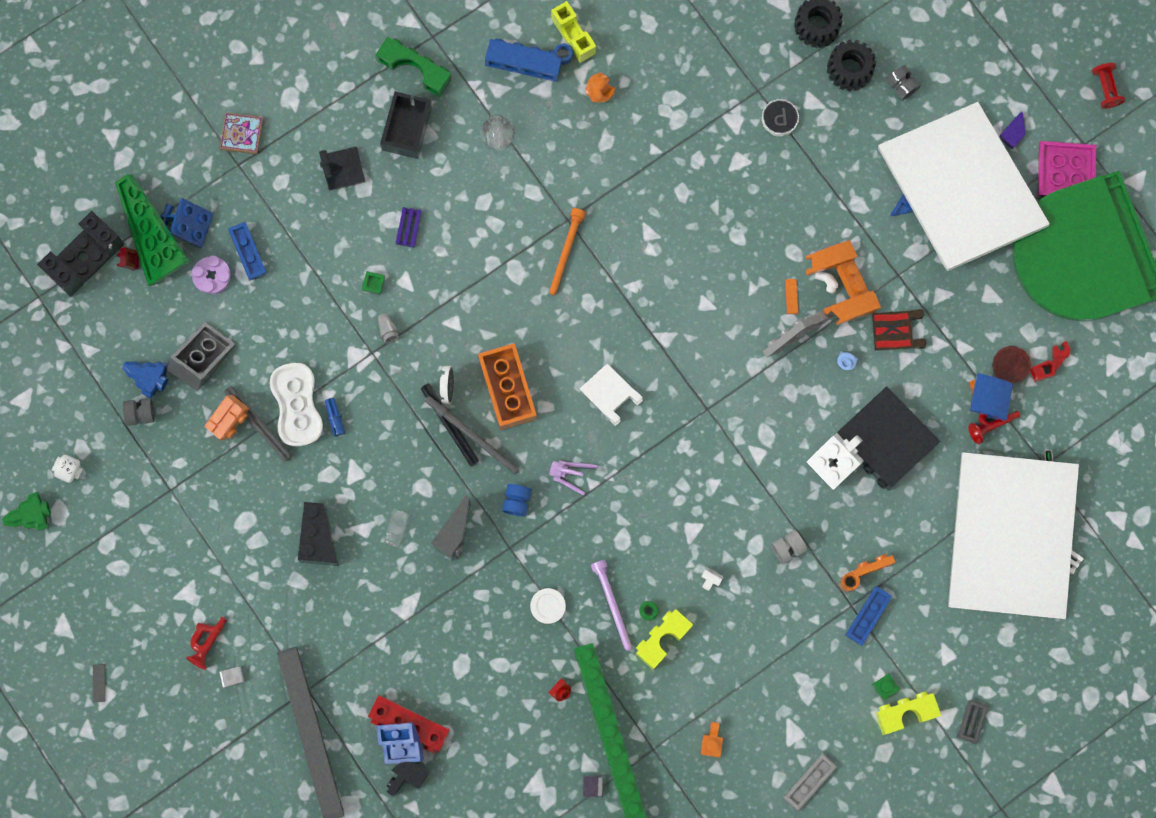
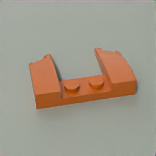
(861, 300)

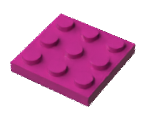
(1064, 165)

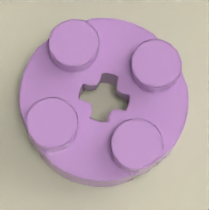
(201, 271)

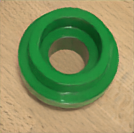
(649, 604)

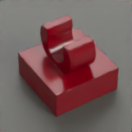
(128, 258)

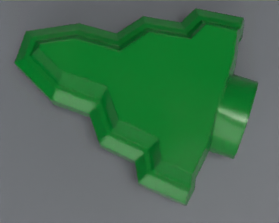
(30, 514)

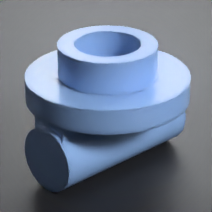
(846, 360)

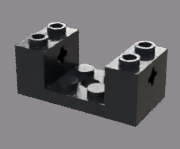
(96, 240)

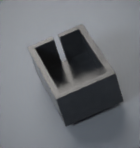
(406, 125)

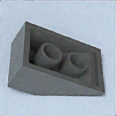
(200, 356)
(452, 535)

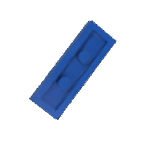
(247, 251)
(868, 615)

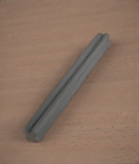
(262, 428)

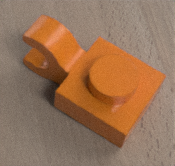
(712, 744)

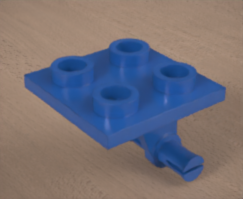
(189, 222)

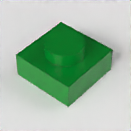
(373, 282)
(885, 687)

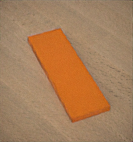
(791, 296)

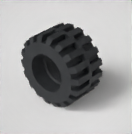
(815, 35)
(858, 53)

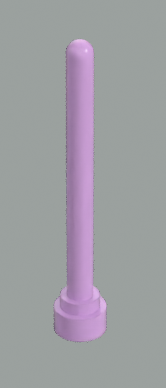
(600, 570)

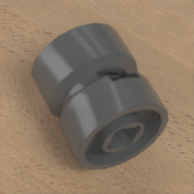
(903, 82)
(138, 411)

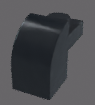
(407, 772)

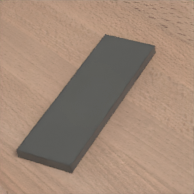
(99, 683)

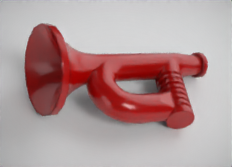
(978, 432)
(199, 658)

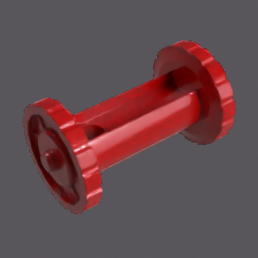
(1108, 85)

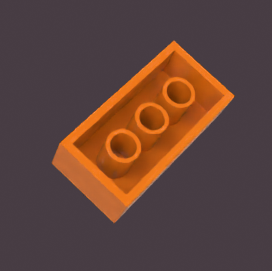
(507, 386)

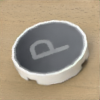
(780, 117)
(447, 385)

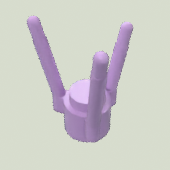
(560, 469)

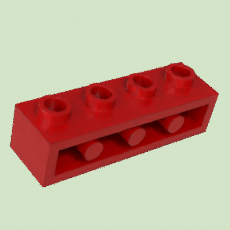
(429, 732)

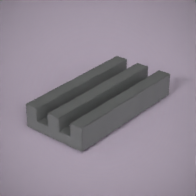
(980, 722)

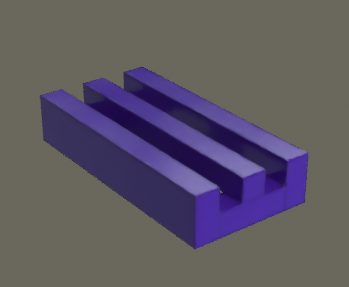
(411, 212)

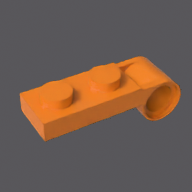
(864, 569)

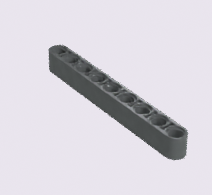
(310, 733)

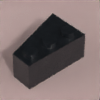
(316, 539)

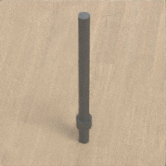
(442, 410)

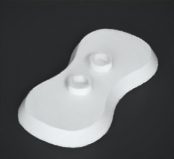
(298, 418)

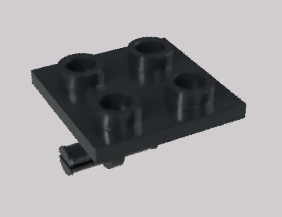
(342, 168)

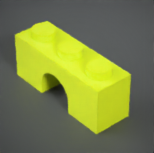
(567, 24)
(650, 650)
(890, 717)

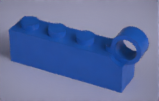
(527, 60)

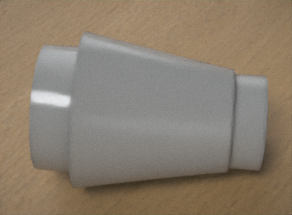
(388, 330)

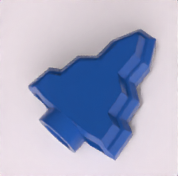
(147, 376)

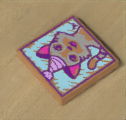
(241, 133)

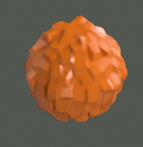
(599, 89)

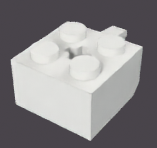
(847, 458)

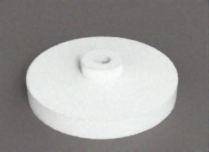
(548, 606)

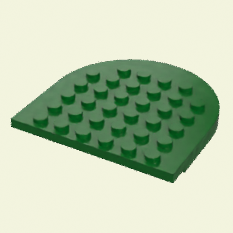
(1091, 254)

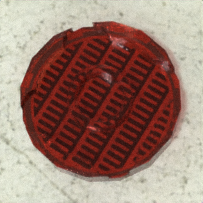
(1011, 364)

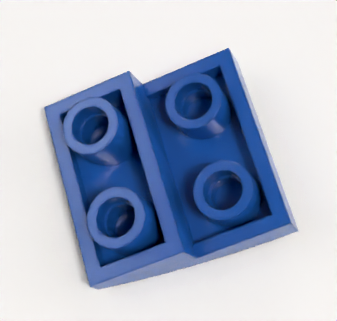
(991, 396)

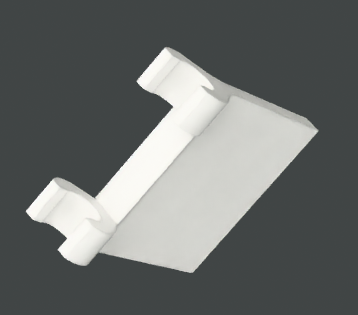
(609, 392)

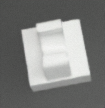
(711, 577)

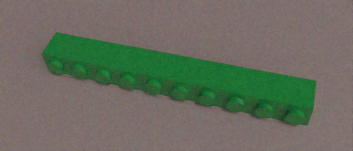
(609, 732)

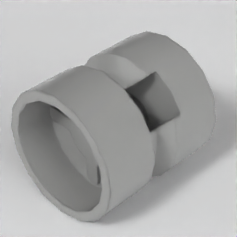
(788, 547)

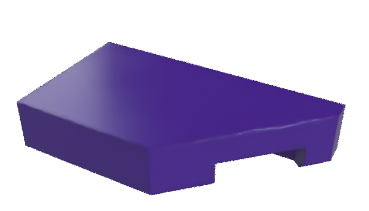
(1014, 132)

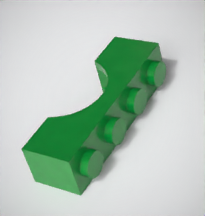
(394, 54)

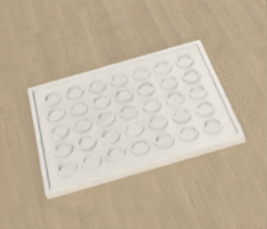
(963, 186)
(1013, 535)

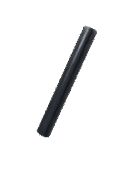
(454, 432)

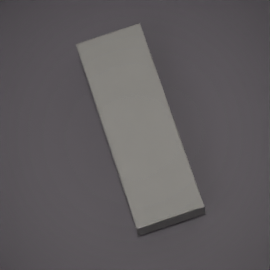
(809, 782)

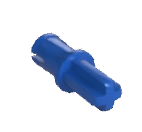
(334, 417)

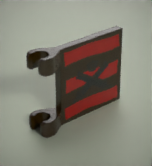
(894, 330)

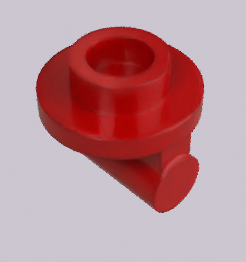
(560, 690)

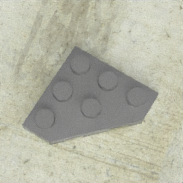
(792, 335)

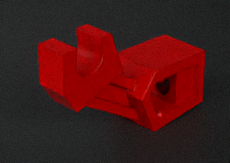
(1037, 371)

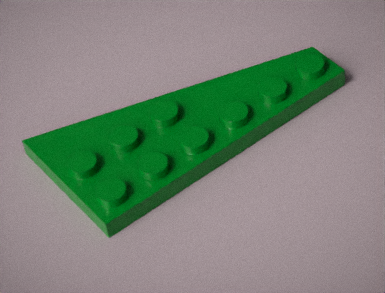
(153, 241)

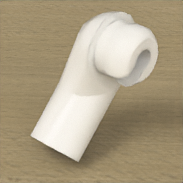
(829, 279)

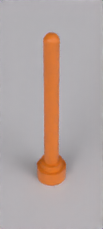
(577, 216)

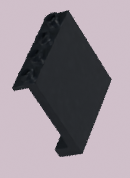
(891, 438)

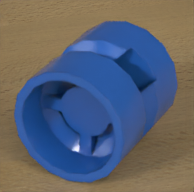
(517, 496)

